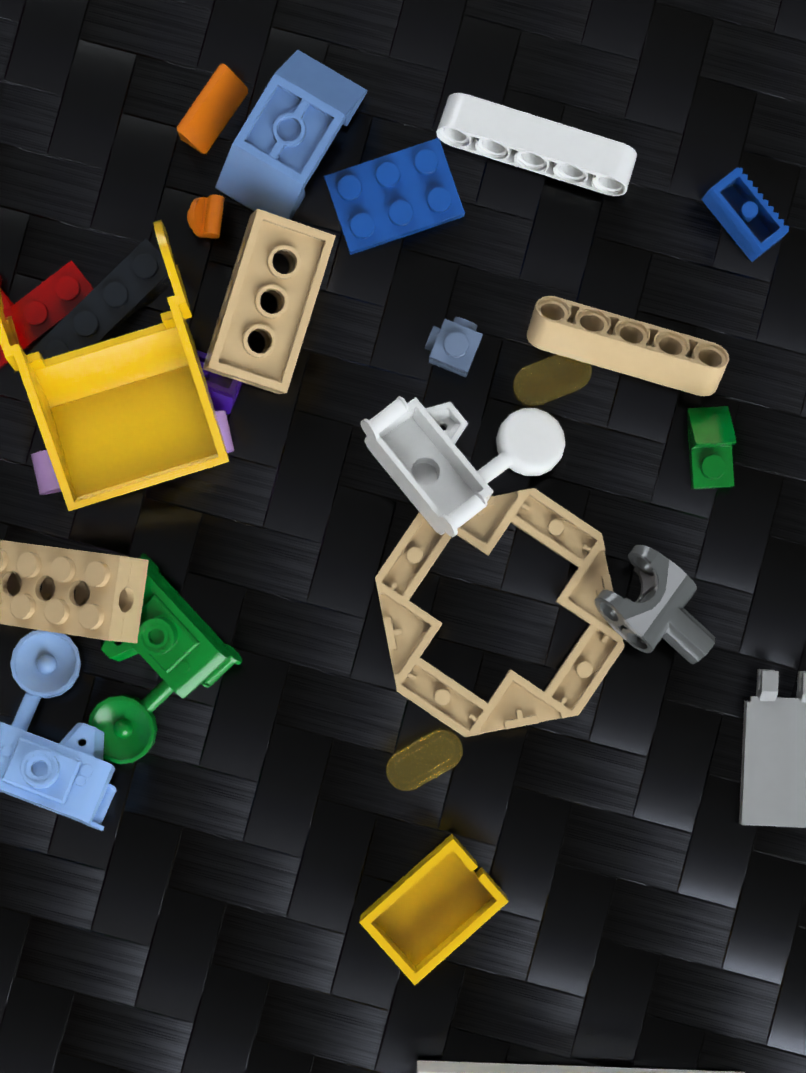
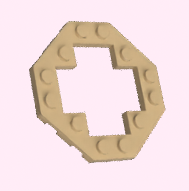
(515, 699)

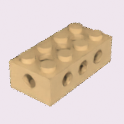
(295, 294)
(105, 598)

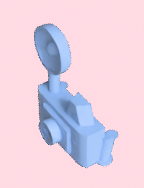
(48, 773)

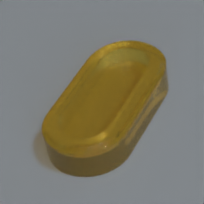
(550, 380)
(424, 760)

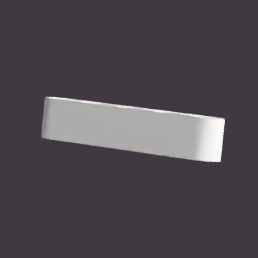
(536, 144)

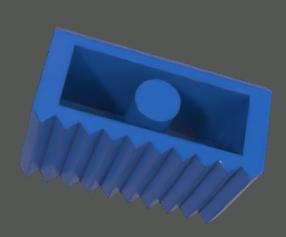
(745, 214)

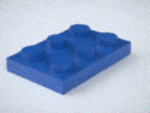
(394, 196)

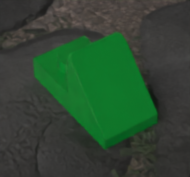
(710, 447)

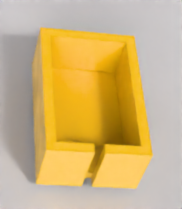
(433, 909)

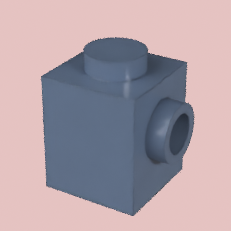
(454, 345)

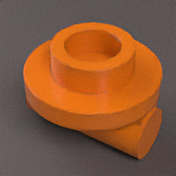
(206, 216)

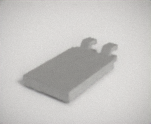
(774, 755)

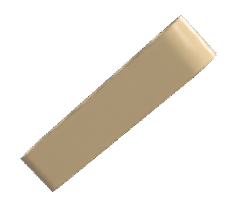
(627, 346)

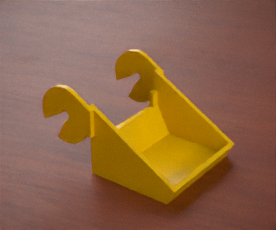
(124, 406)

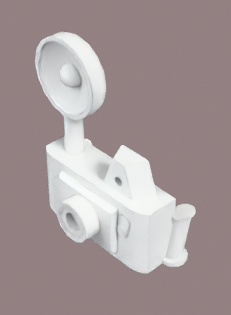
(434, 470)

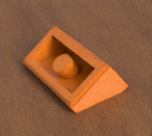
(212, 109)

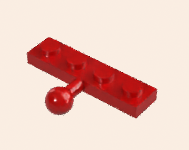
(45, 305)

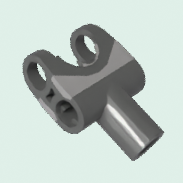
(658, 609)

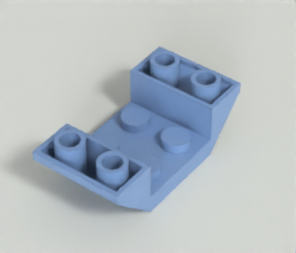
(288, 135)

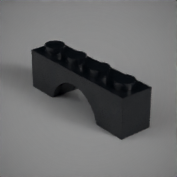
(118, 296)

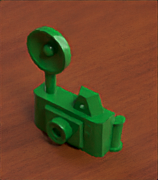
(180, 652)

